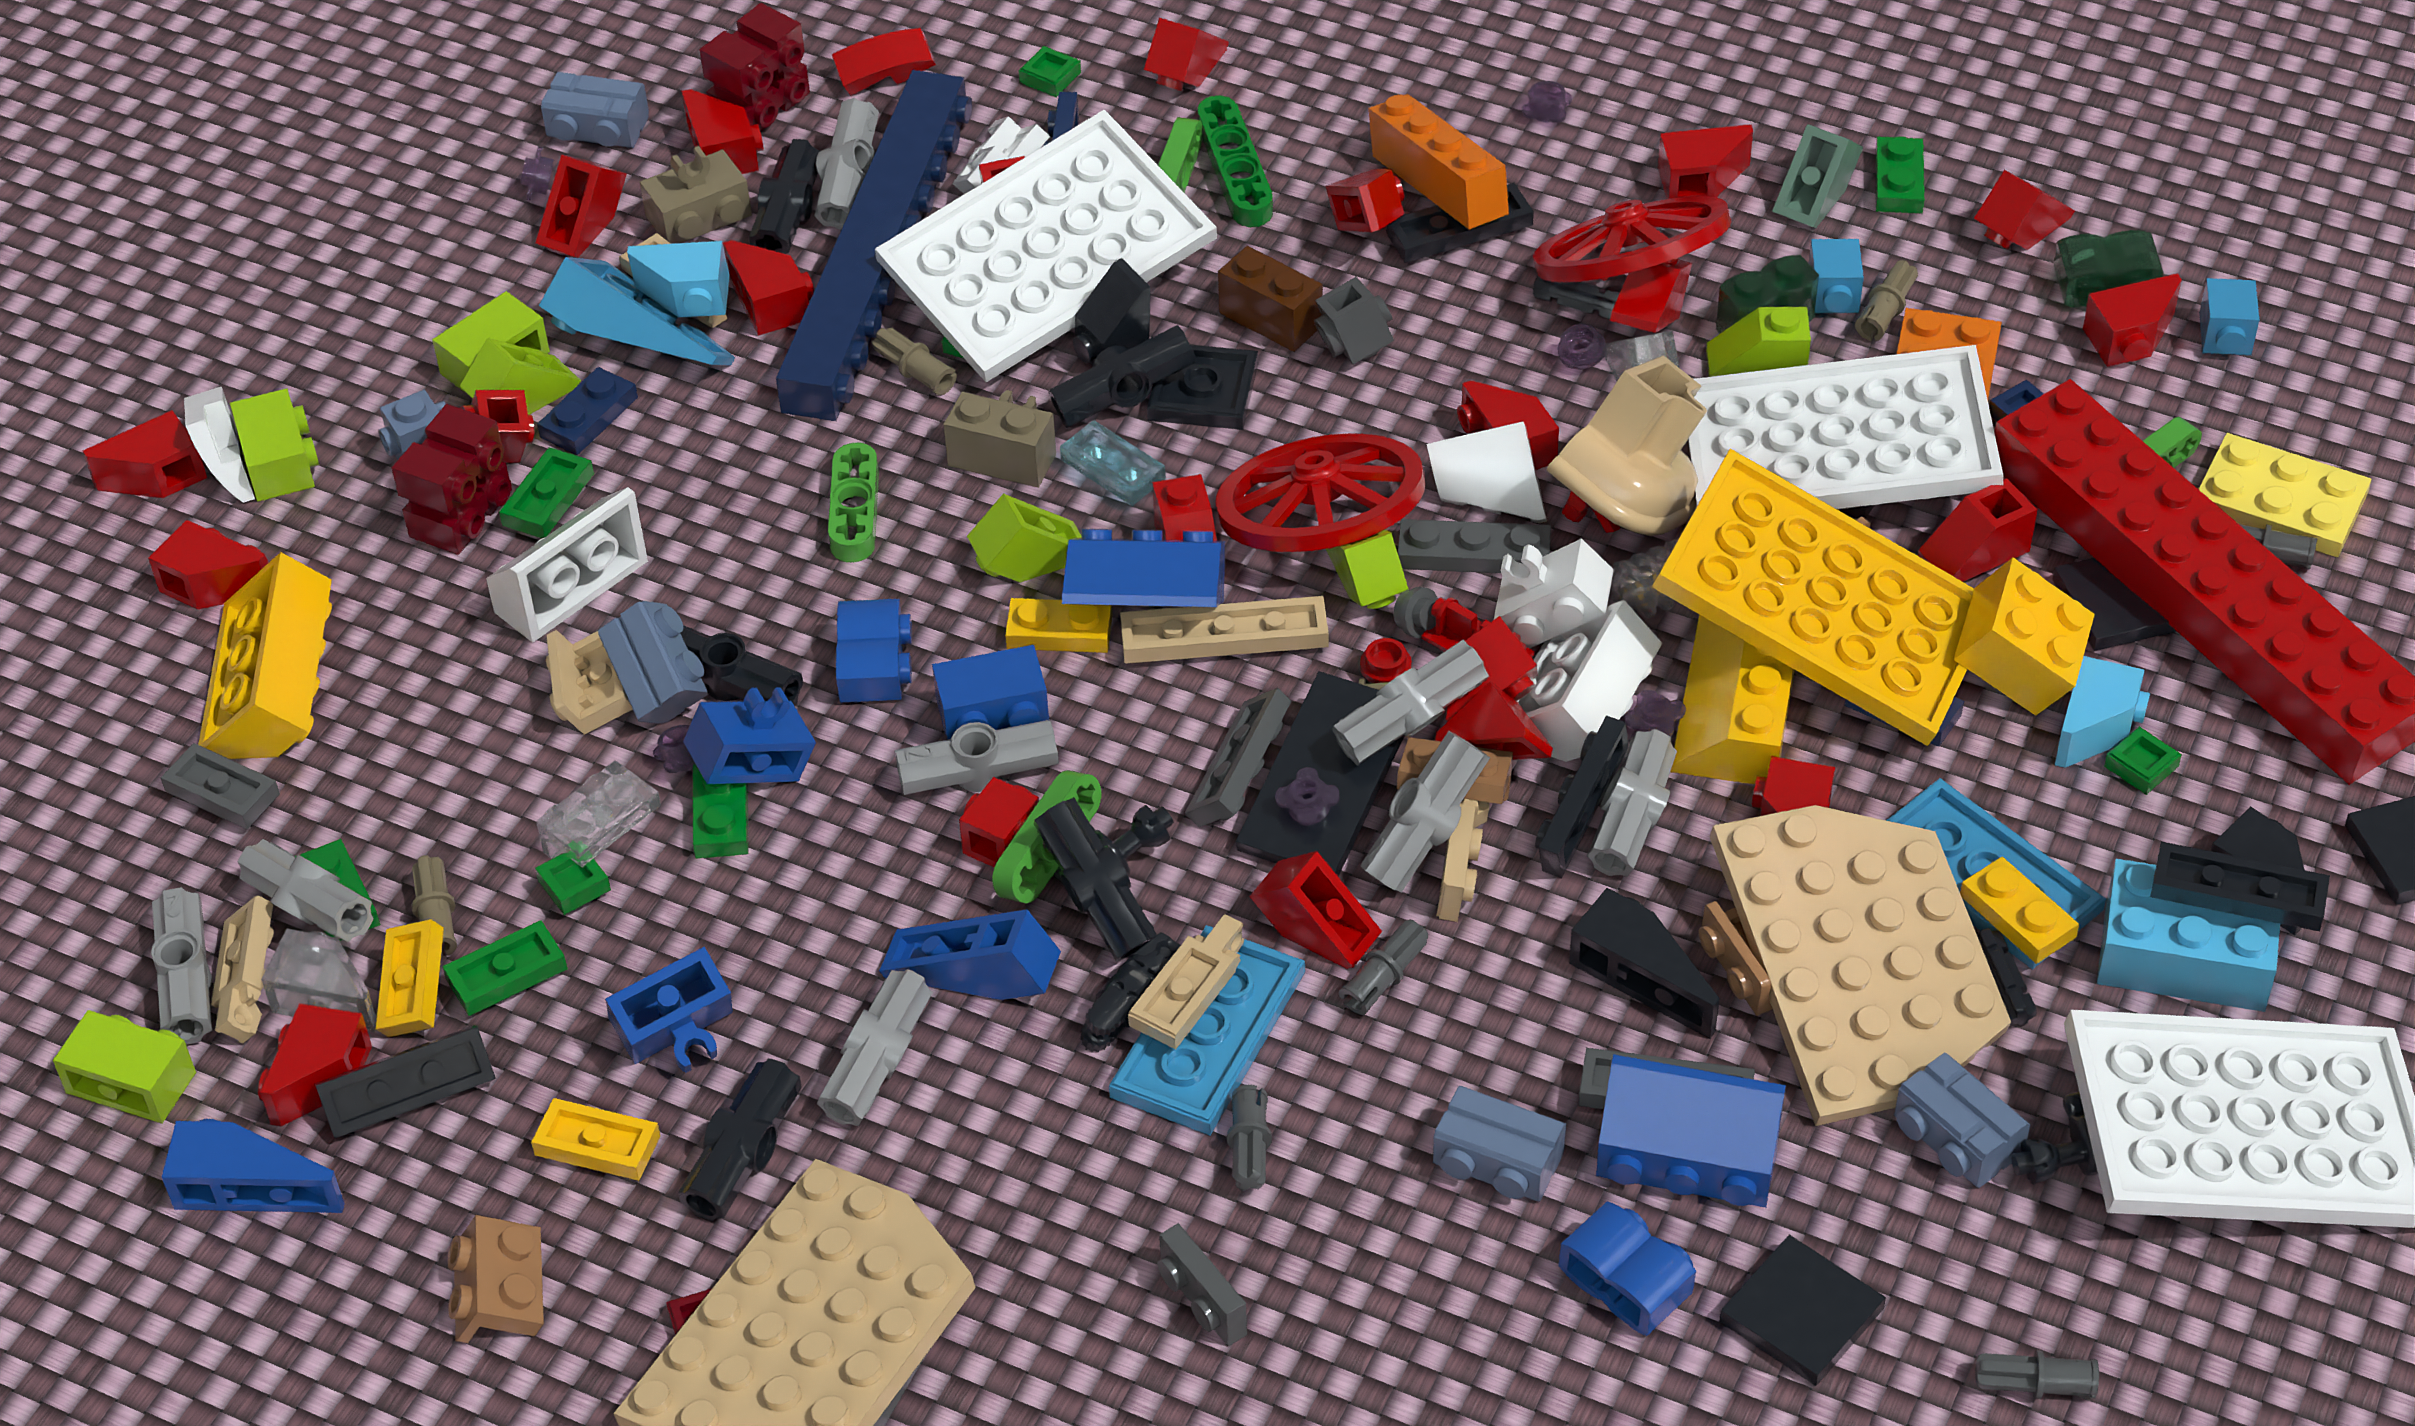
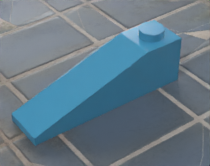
(604, 303)

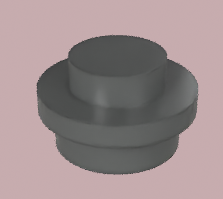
(1413, 611)

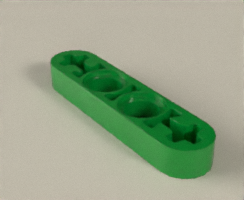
(1235, 160)

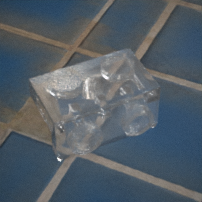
(596, 814)

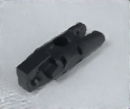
(1121, 992)

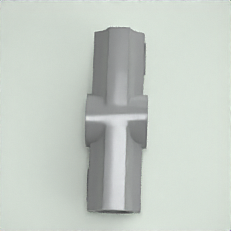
(846, 161)
(1410, 702)
(976, 756)
(1425, 811)
(305, 890)
(181, 964)

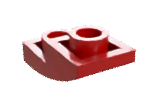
(883, 56)

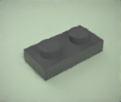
(220, 785)
(1211, 1295)

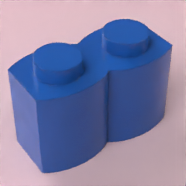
(871, 650)
(1627, 1267)

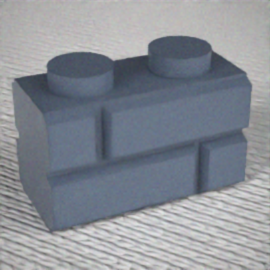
(595, 110)
(653, 661)
(1960, 1120)
(1498, 1144)

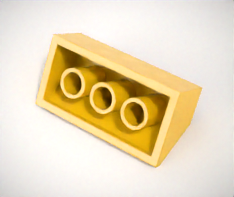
(267, 662)
(1733, 708)

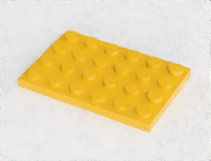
(1822, 595)

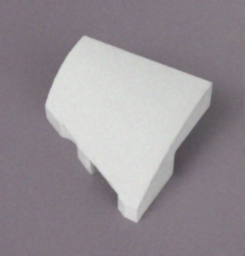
(1005, 142)
(218, 441)
(1489, 471)

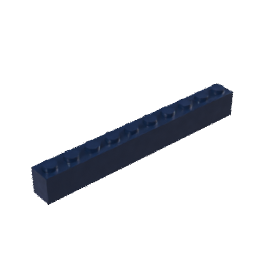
(854, 285)

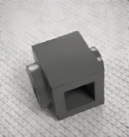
(1353, 321)

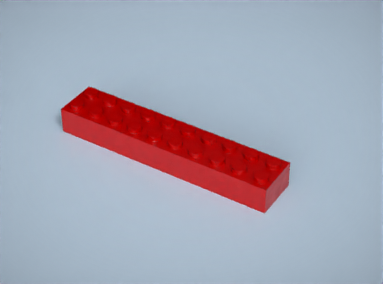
(2210, 580)

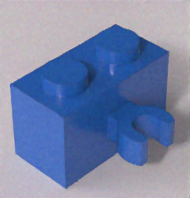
(749, 740)
(671, 1009)

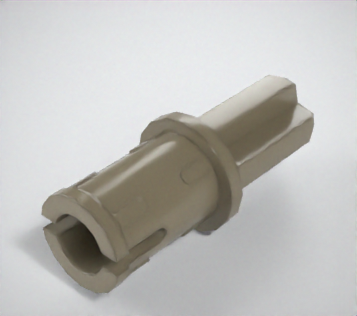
(1886, 301)
(914, 360)
(433, 897)

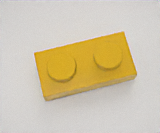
(1058, 626)
(2019, 910)
(409, 978)
(596, 1139)

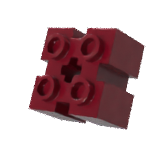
(758, 65)
(452, 479)

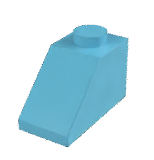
(683, 276)
(2101, 710)

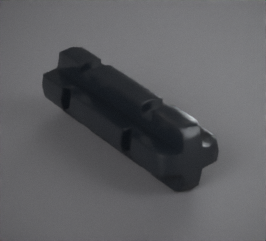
(1577, 296)
(2007, 977)

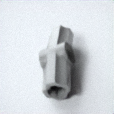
(1633, 803)
(875, 1047)

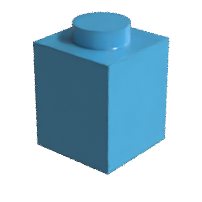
(1839, 274)
(2229, 316)

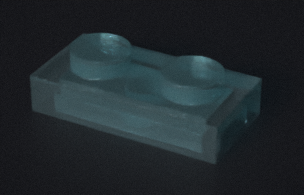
(1112, 462)

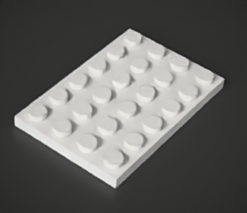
(1034, 241)
(1856, 427)
(2247, 1118)

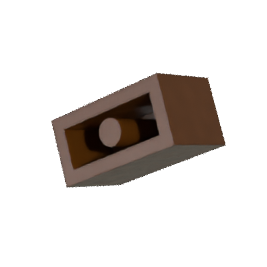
(1269, 298)

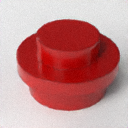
(1384, 660)

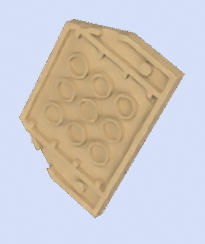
(1860, 951)
(811, 1315)

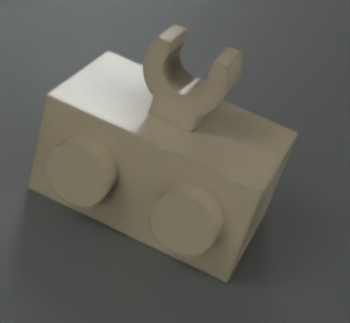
(695, 196)
(1000, 438)

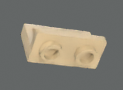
(584, 682)

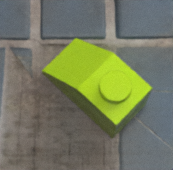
(1761, 342)
(519, 368)
(1021, 540)
(1370, 570)

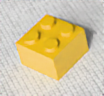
(2024, 636)

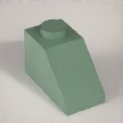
(1817, 176)

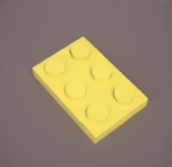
(2285, 491)

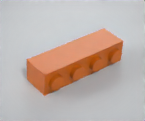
(1438, 161)

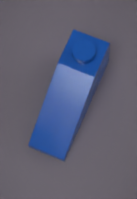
(978, 956)
(237, 1170)

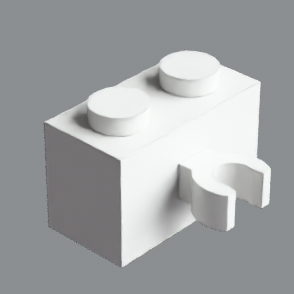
(1552, 591)

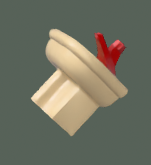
(1631, 453)

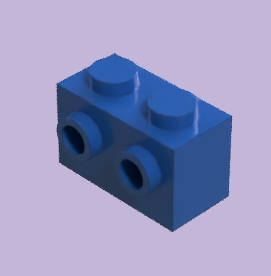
(991, 689)

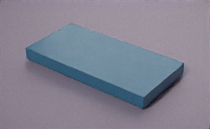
(1976, 839)
(1212, 1060)

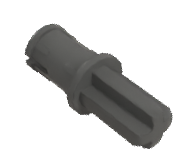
(2287, 547)
(1384, 967)
(1249, 1137)
(2037, 1374)

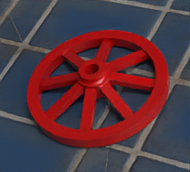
(1626, 226)
(1315, 474)

